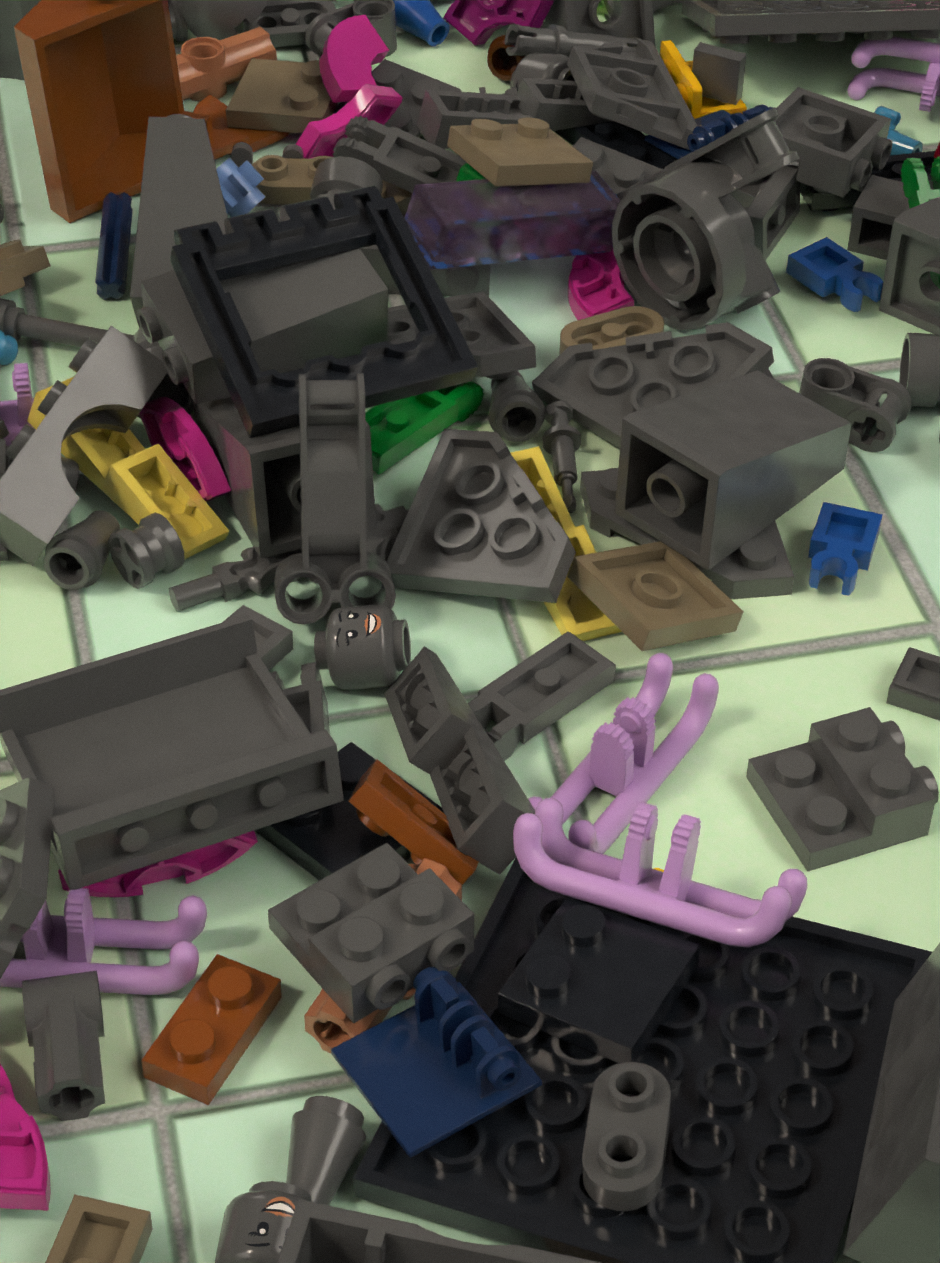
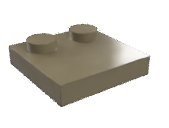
(279, 97)
(519, 153)
(654, 595)

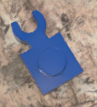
(832, 269)
(842, 544)

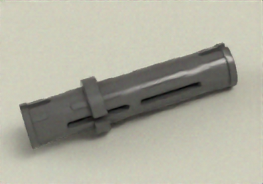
(557, 40)

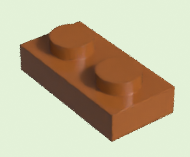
(398, 810)
(212, 1029)

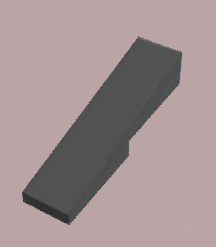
(545, 99)
(463, 763)

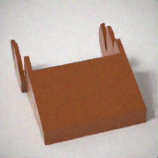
(93, 84)

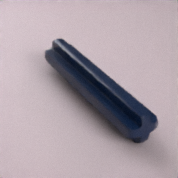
(114, 246)

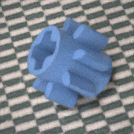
(239, 187)

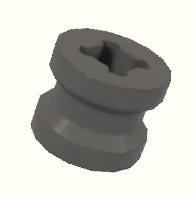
(146, 550)

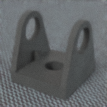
(626, 18)
(912, 254)

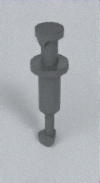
(562, 442)

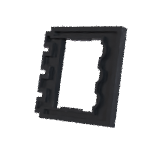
(307, 232)

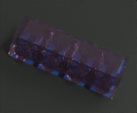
(501, 224)

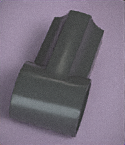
(65, 1030)

